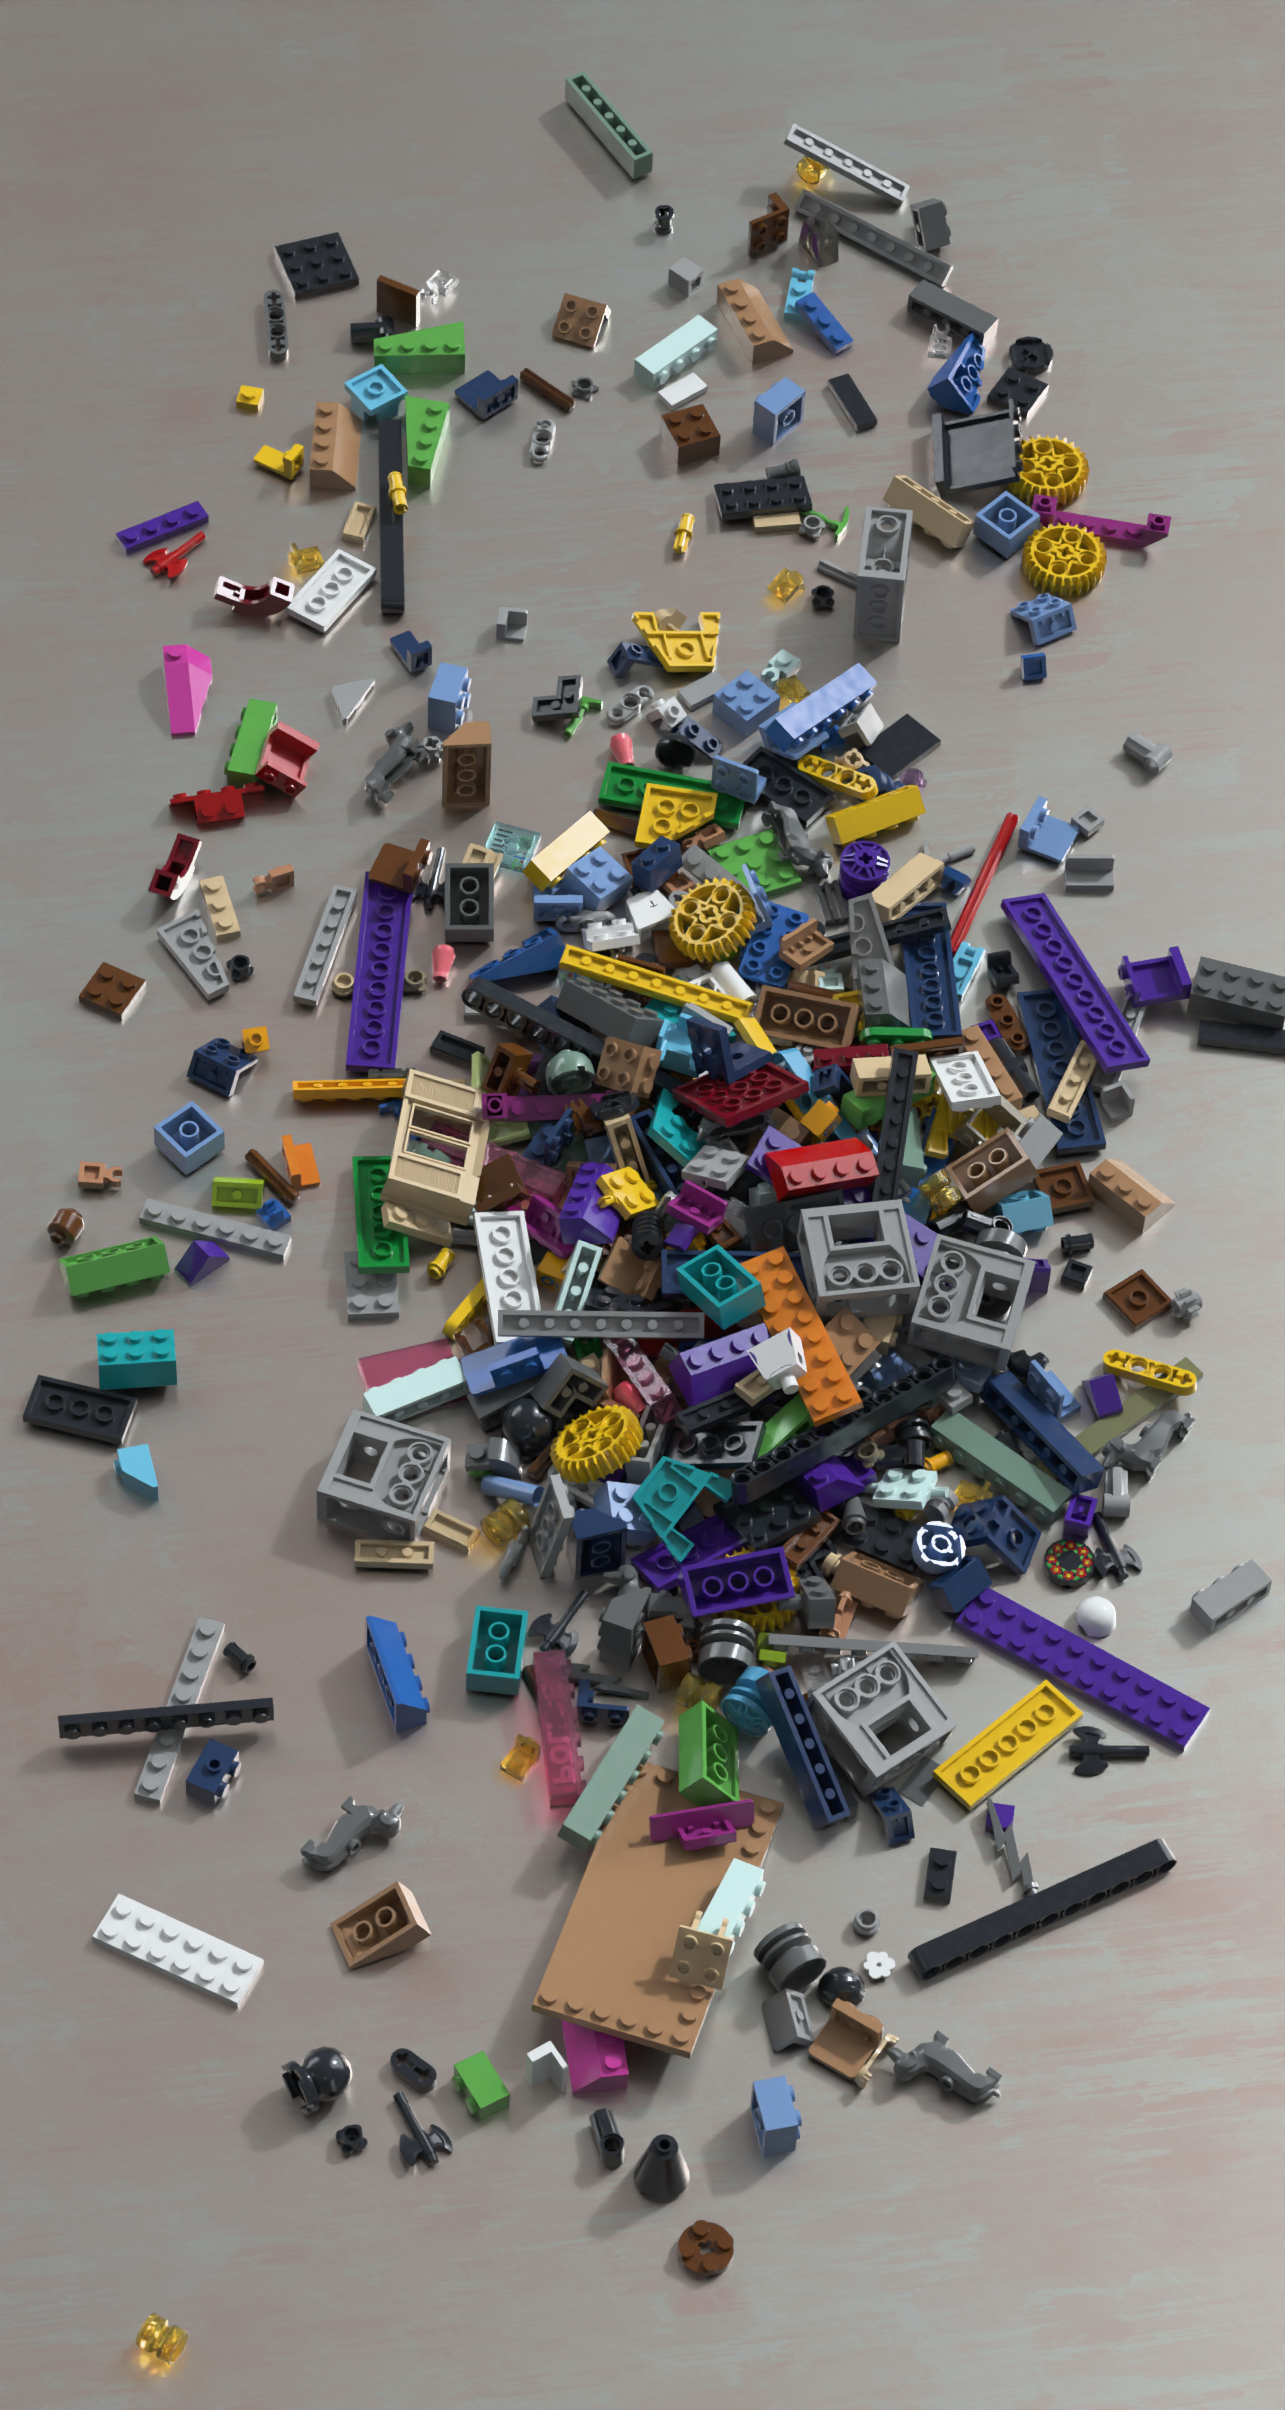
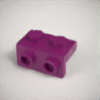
(697, 1208)

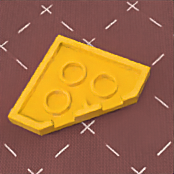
(672, 813)

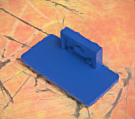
(761, 957)
(510, 1363)

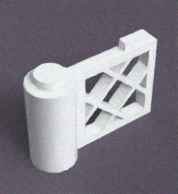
(726, 981)

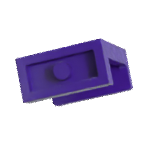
(1155, 979)

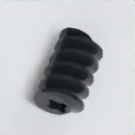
(647, 1235)

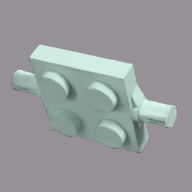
(906, 1489)

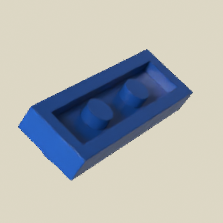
(824, 323)

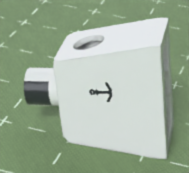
(647, 912)

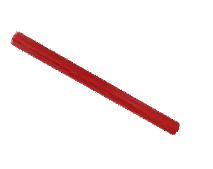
(983, 881)

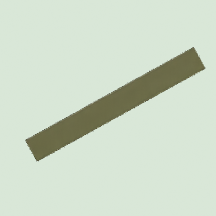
(1135, 1411)

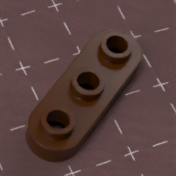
(1000, 1010)

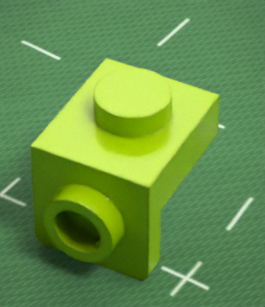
(766, 1654)

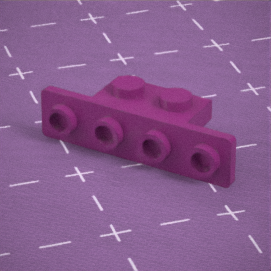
(544, 1225)
(703, 1825)

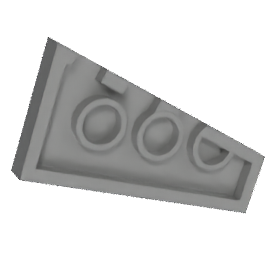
(866, 933)
(193, 950)

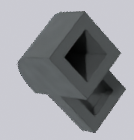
(498, 1455)

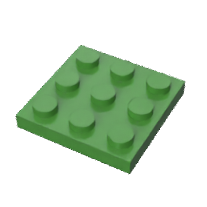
(759, 854)

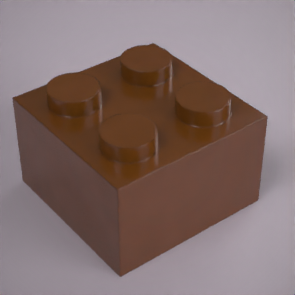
(690, 434)
(665, 1652)

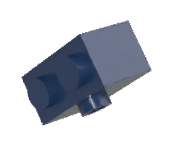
(656, 864)
(960, 1585)
(212, 1772)

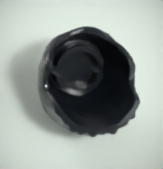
(675, 751)
(1019, 1363)
(841, 1984)

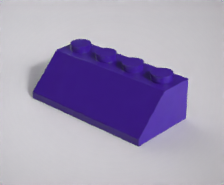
(581, 1214)
(716, 1365)
(828, 1484)
(736, 1582)

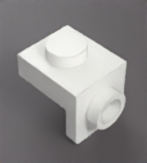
(668, 710)

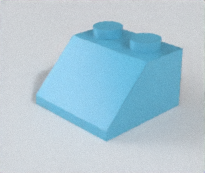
(1026, 1211)

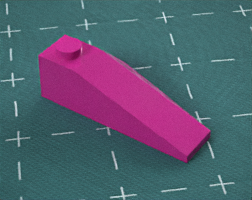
(187, 683)

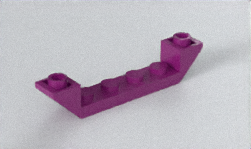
(1107, 529)
(531, 1108)

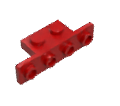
(217, 805)

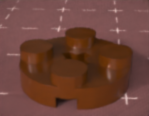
(705, 2234)

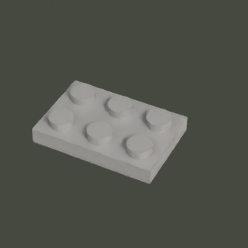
(369, 1294)

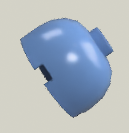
(937, 1548)

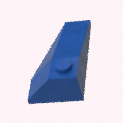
(958, 379)
(538, 954)

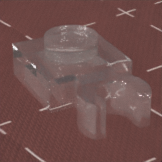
(439, 284)
(940, 343)

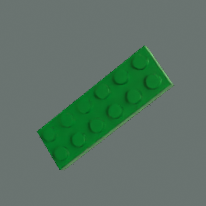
(626, 786)
(378, 1247)

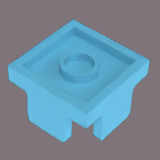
(375, 393)
(676, 1047)

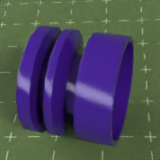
(862, 869)

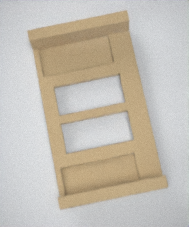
(425, 1182)

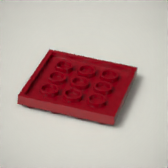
(743, 1098)

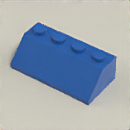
(395, 1674)

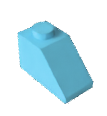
(137, 1470)

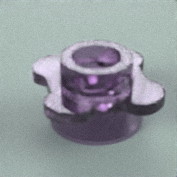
(913, 777)

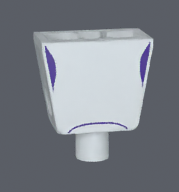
(780, 1360)

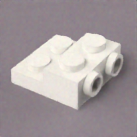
(609, 936)

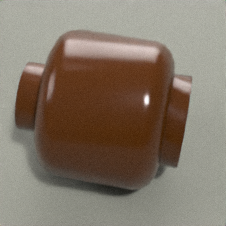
(65, 1226)

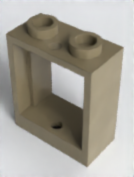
(1010, 1118)

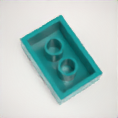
(720, 1287)
(136, 1359)
(497, 1650)

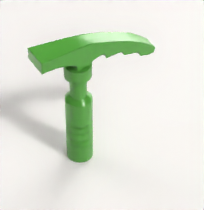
(839, 526)
(586, 702)

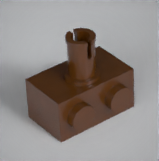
(509, 1070)

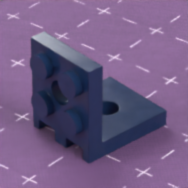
(714, 1053)
(993, 1524)

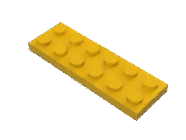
(1007, 1745)

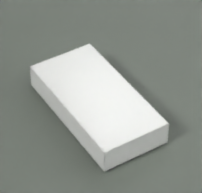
(682, 391)

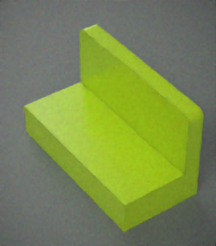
(237, 1192)

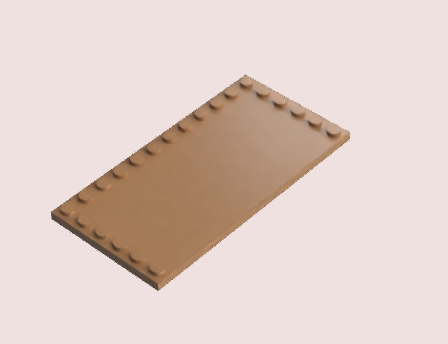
(627, 1917)

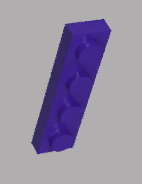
(162, 527)

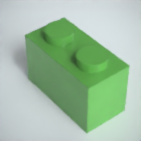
(481, 2086)

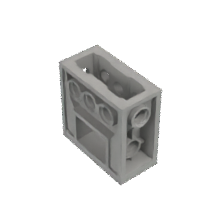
(882, 574)
(860, 1271)
(971, 1273)
(397, 1454)
(897, 1696)

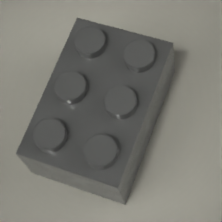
(469, 902)

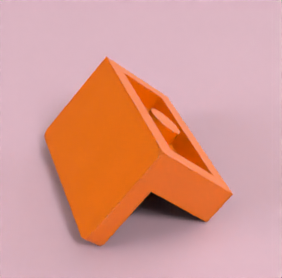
(299, 1163)

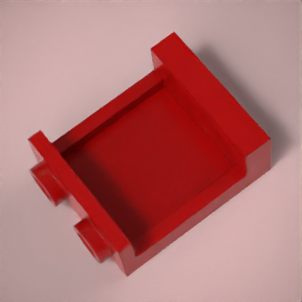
(286, 758)

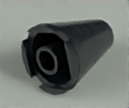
(662, 2170)

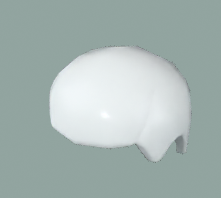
(1096, 1616)

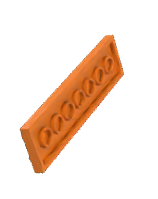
(826, 1385)

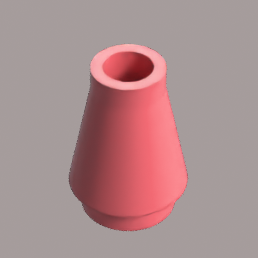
(622, 748)
(442, 961)
(628, 1396)

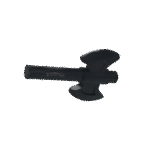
(432, 889)
(1113, 1558)
(555, 1633)
(1091, 1750)
(422, 2143)

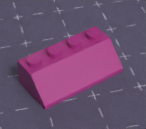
(594, 2060)

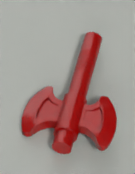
(170, 561)

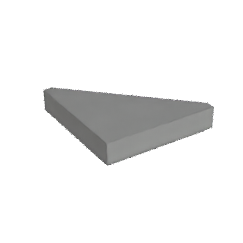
(350, 696)

